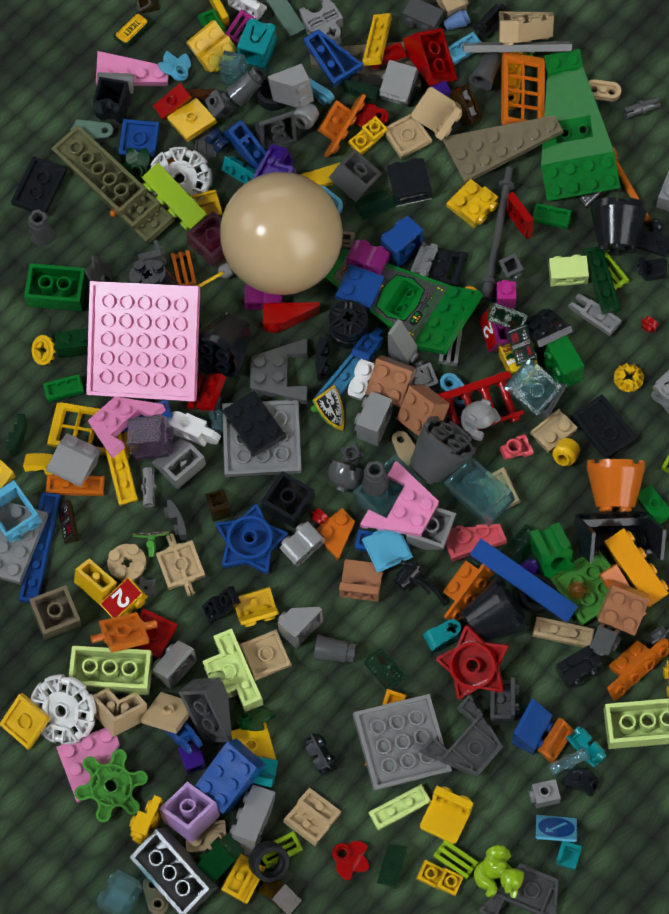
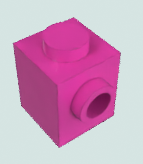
(506, 293)

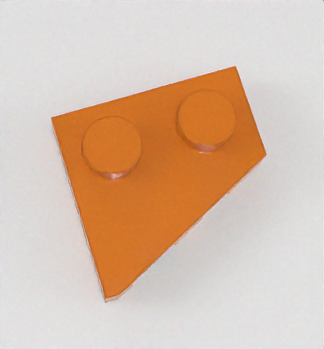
(336, 532)

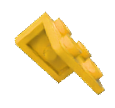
(256, 606)
(446, 814)

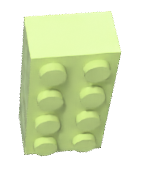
(119, 671)
(637, 723)

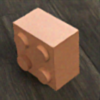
(391, 379)
(419, 405)
(623, 607)

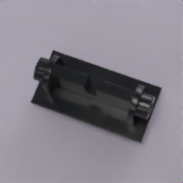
(489, 21)
(325, 759)

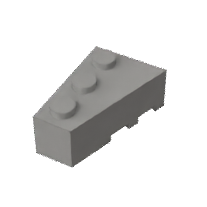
(252, 818)

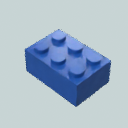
(230, 775)

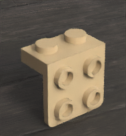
(437, 112)

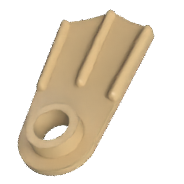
(405, 449)

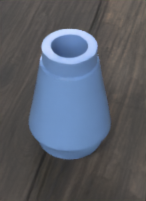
(457, 20)

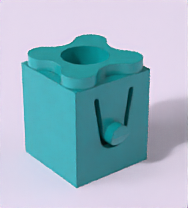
(257, 42)

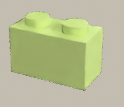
(568, 270)

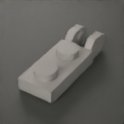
(591, 312)

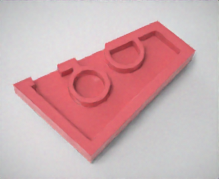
(463, 539)

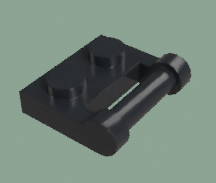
(441, 266)

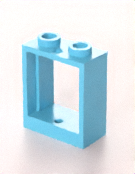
(7, 494)

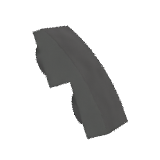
(175, 518)

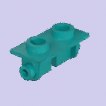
(235, 169)
(580, 739)

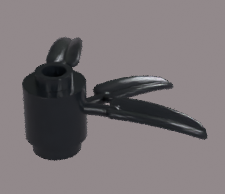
(411, 574)

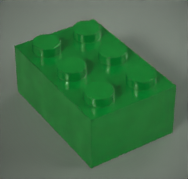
(55, 287)

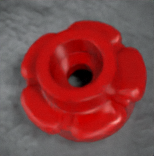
(649, 324)
(319, 516)

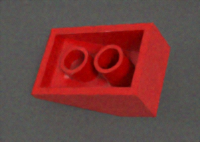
(431, 56)

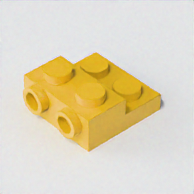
(209, 46)
(473, 203)
(145, 823)

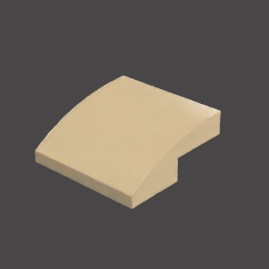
(312, 816)

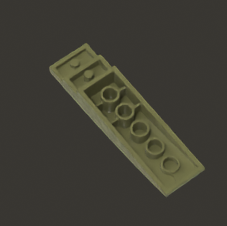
(113, 184)

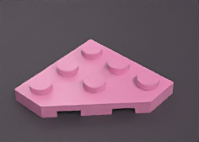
(97, 744)

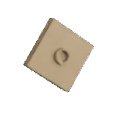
(407, 136)
(265, 655)
(166, 713)

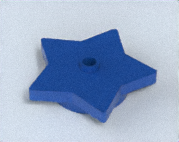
(249, 527)

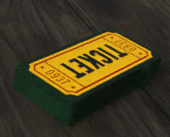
(131, 29)

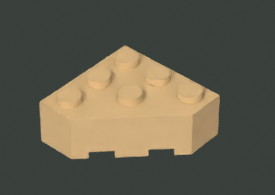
(524, 26)

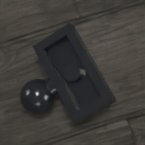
(652, 241)

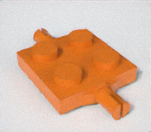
(123, 632)

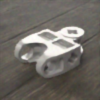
(327, 20)

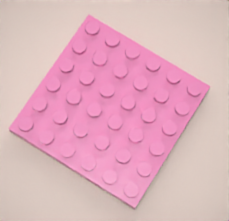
(143, 340)

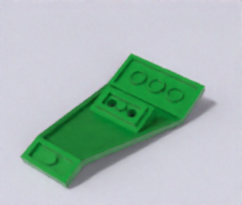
(581, 160)

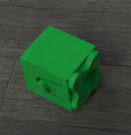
(552, 550)

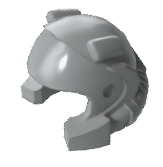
(478, 416)

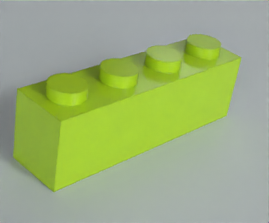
(174, 196)

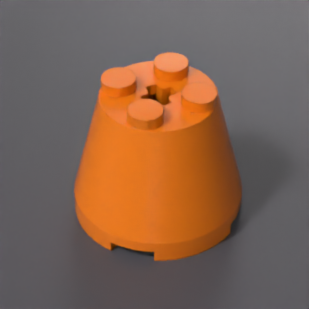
(615, 483)

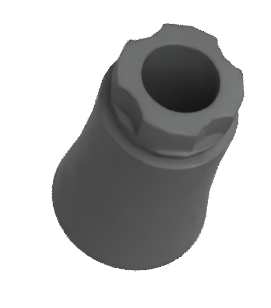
(486, 70)
(246, 86)
(41, 230)
(375, 480)
(333, 650)

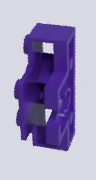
(276, 160)

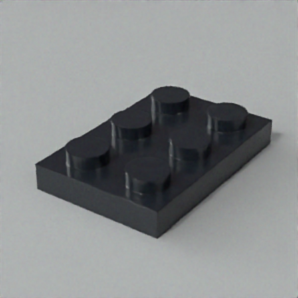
(39, 185)
(546, 327)
(254, 423)
(604, 427)

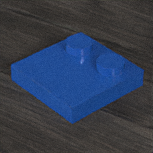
(139, 135)
(360, 286)

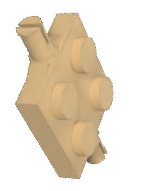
(180, 565)

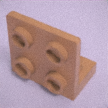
(360, 581)

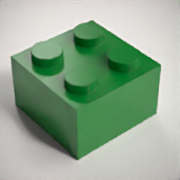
(563, 361)

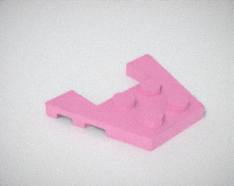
(114, 419)
(411, 510)

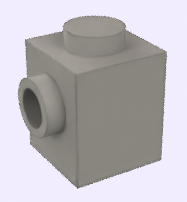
(544, 793)

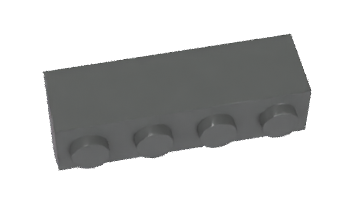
(173, 871)

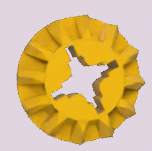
(39, 356)
(628, 385)

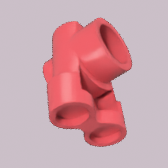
(516, 448)

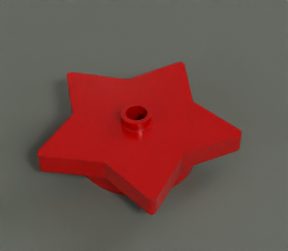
(466, 675)

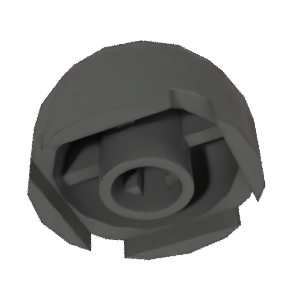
(345, 476)

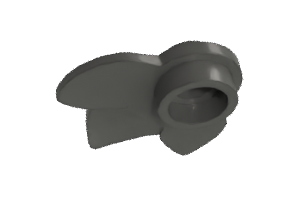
(100, 270)

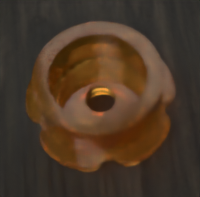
(577, 590)

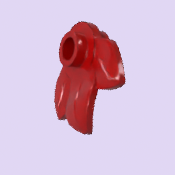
(369, 112)
(352, 861)

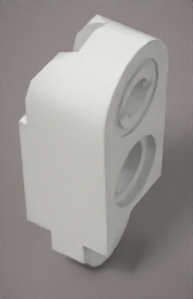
(192, 429)

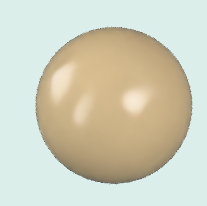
(281, 233)

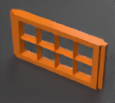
(523, 60)

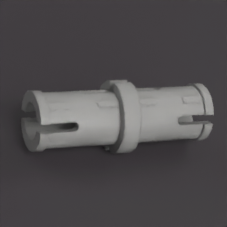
(148, 487)

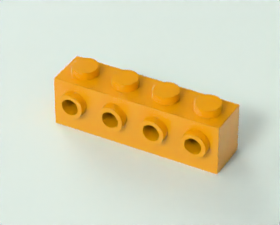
(635, 567)

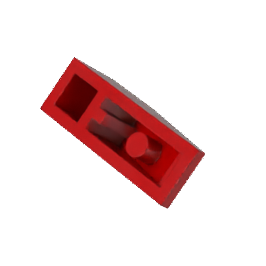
(285, 315)

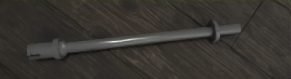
(489, 281)

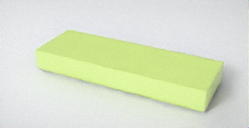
(399, 807)

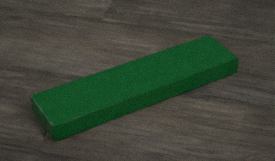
(601, 280)

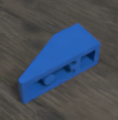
(245, 143)

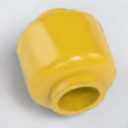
(566, 452)

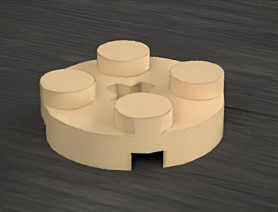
(124, 552)

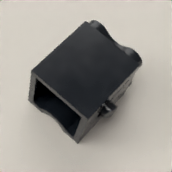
(111, 99)

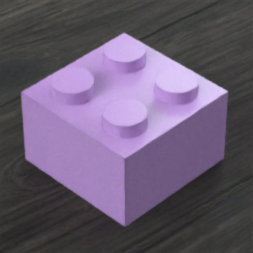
(189, 812)

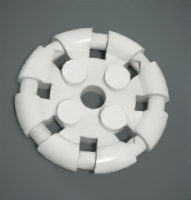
(186, 169)
(73, 705)

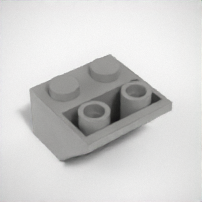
(181, 464)

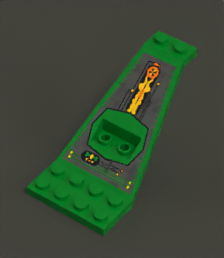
(426, 307)

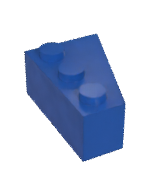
(331, 58)

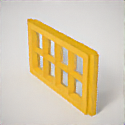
(58, 419)

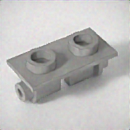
(423, 259)

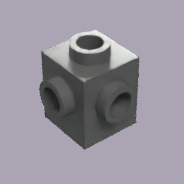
(220, 104)

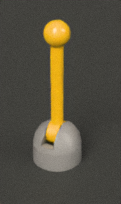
(224, 272)

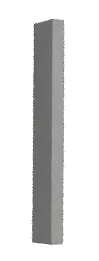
(547, 46)

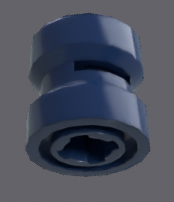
(217, 140)

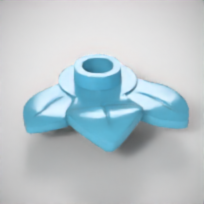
(173, 66)

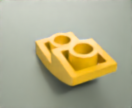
(369, 135)
(37, 462)
(439, 878)

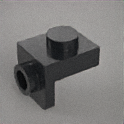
(652, 269)
(582, 781)

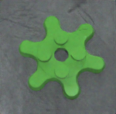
(124, 781)

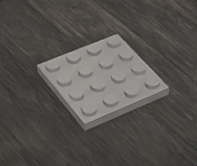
(279, 457)
(18, 554)
(392, 741)

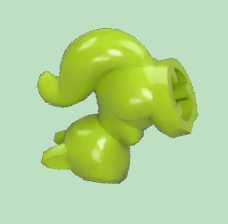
(496, 867)

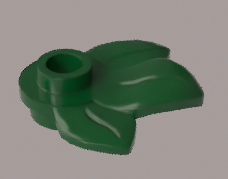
(137, 160)
(254, 719)

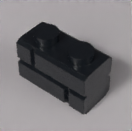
(579, 666)

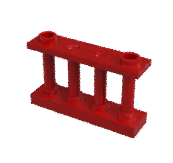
(482, 386)

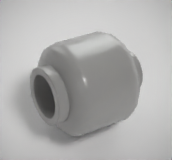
(306, 116)

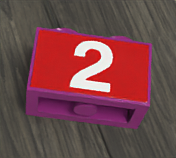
(494, 334)

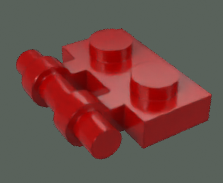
(210, 391)

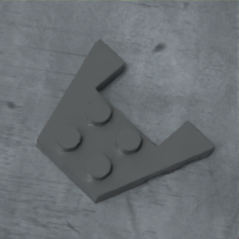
(270, 372)
(472, 749)
(535, 895)

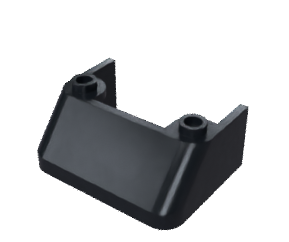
(595, 528)

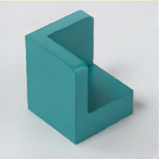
(268, 774)
(568, 855)

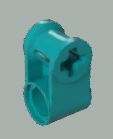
(440, 636)

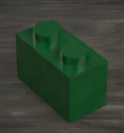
(71, 343)
(220, 857)

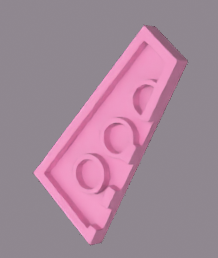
(144, 72)

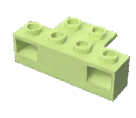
(233, 671)

